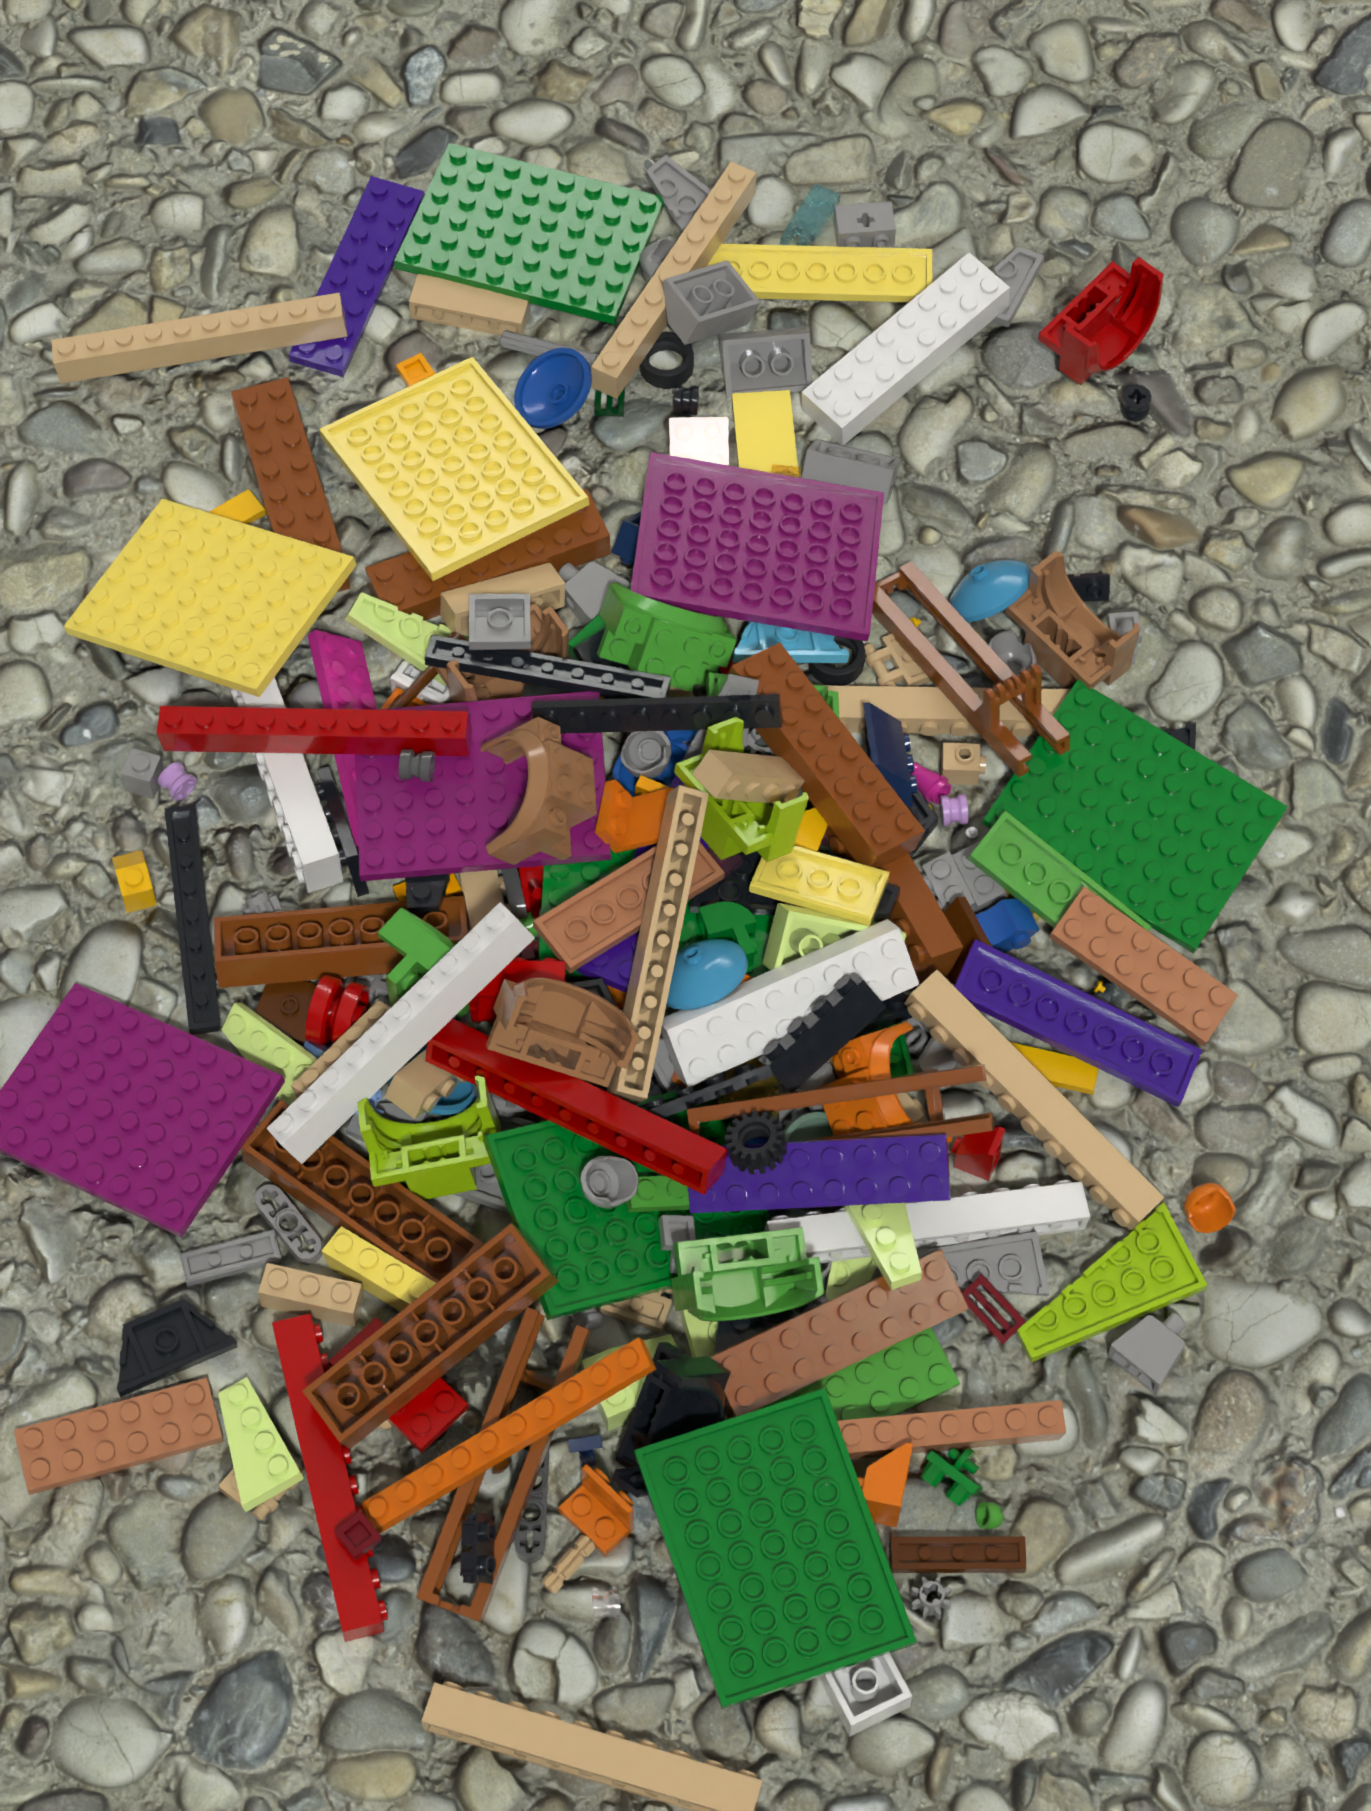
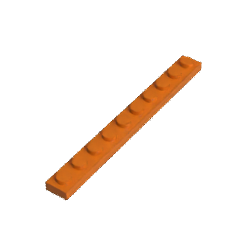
(509, 1435)

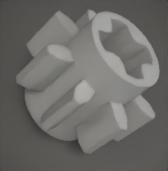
(260, 902)
(924, 1592)

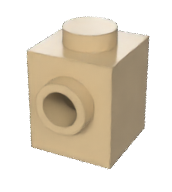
(962, 763)

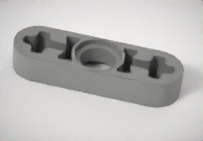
(282, 1202)

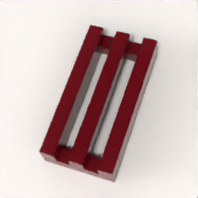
(1000, 1300)

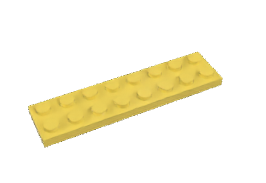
(830, 271)

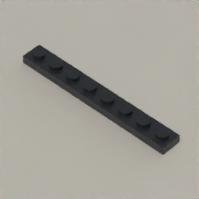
(547, 670)
(660, 713)
(192, 920)

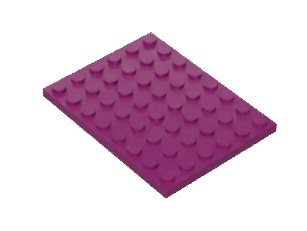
(758, 546)
(473, 799)
(131, 1108)

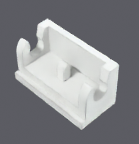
(433, 693)

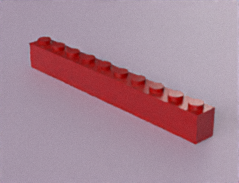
(313, 730)
(581, 1108)
(328, 1480)

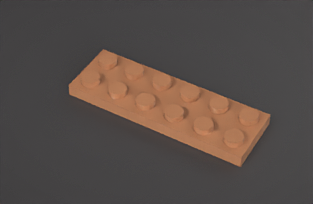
(611, 909)
(1143, 966)
(118, 1436)

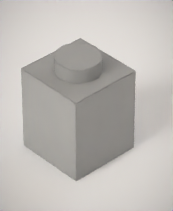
(142, 773)

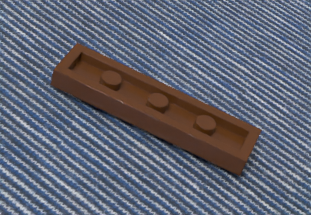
(958, 1554)

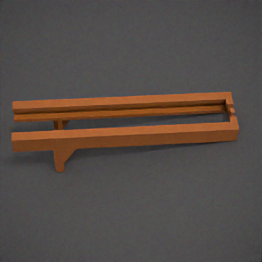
(983, 715)
(928, 1080)
(466, 1494)

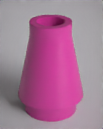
(931, 784)

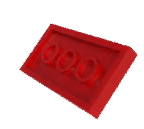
(425, 1415)

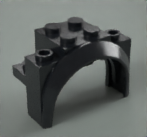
(674, 1400)

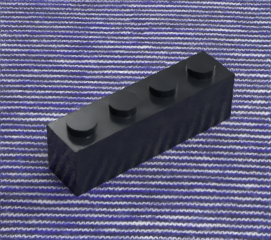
(822, 1032)

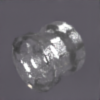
(606, 1603)

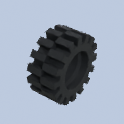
(758, 1157)

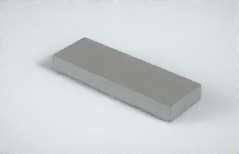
(230, 1257)

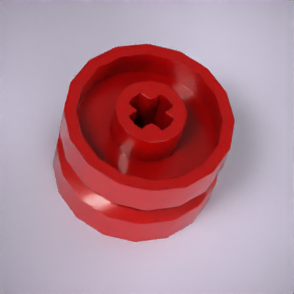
(334, 1009)

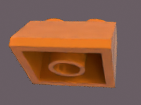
(886, 1484)

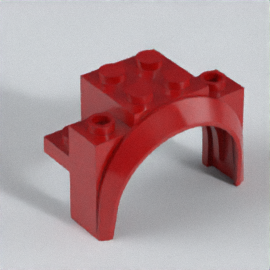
(1094, 332)

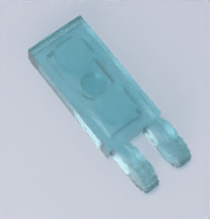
(811, 216)

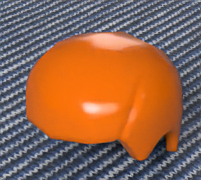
(1209, 1208)

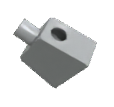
(587, 589)
(1150, 1350)

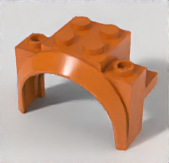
(862, 1061)

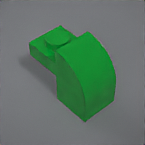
(731, 923)

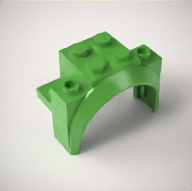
(663, 638)
(422, 949)
(734, 1278)

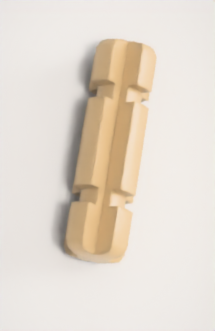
(568, 1564)

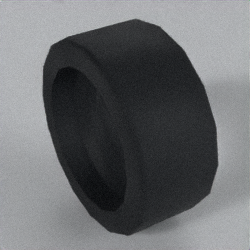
(668, 378)
(841, 676)

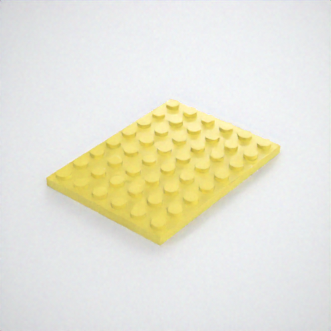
(453, 468)
(210, 597)

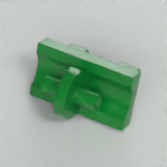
(964, 1485)

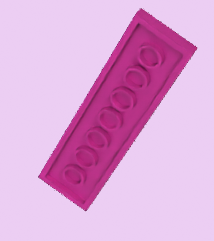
(343, 685)

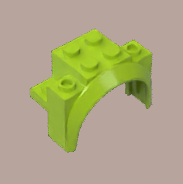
(742, 825)
(430, 1156)

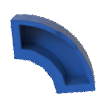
(1008, 925)

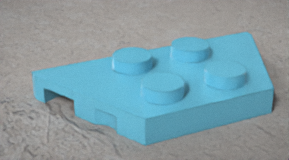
(801, 645)

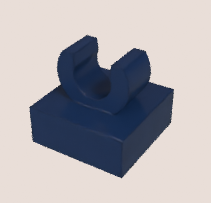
(585, 1447)

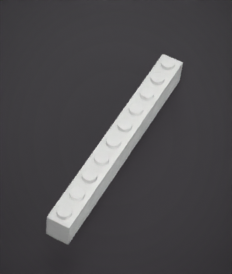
(400, 1033)
(952, 1222)

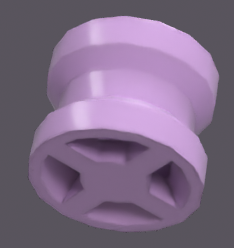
(177, 781)
(953, 810)

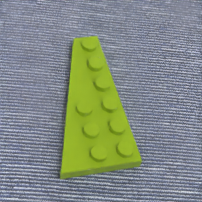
(1125, 1283)

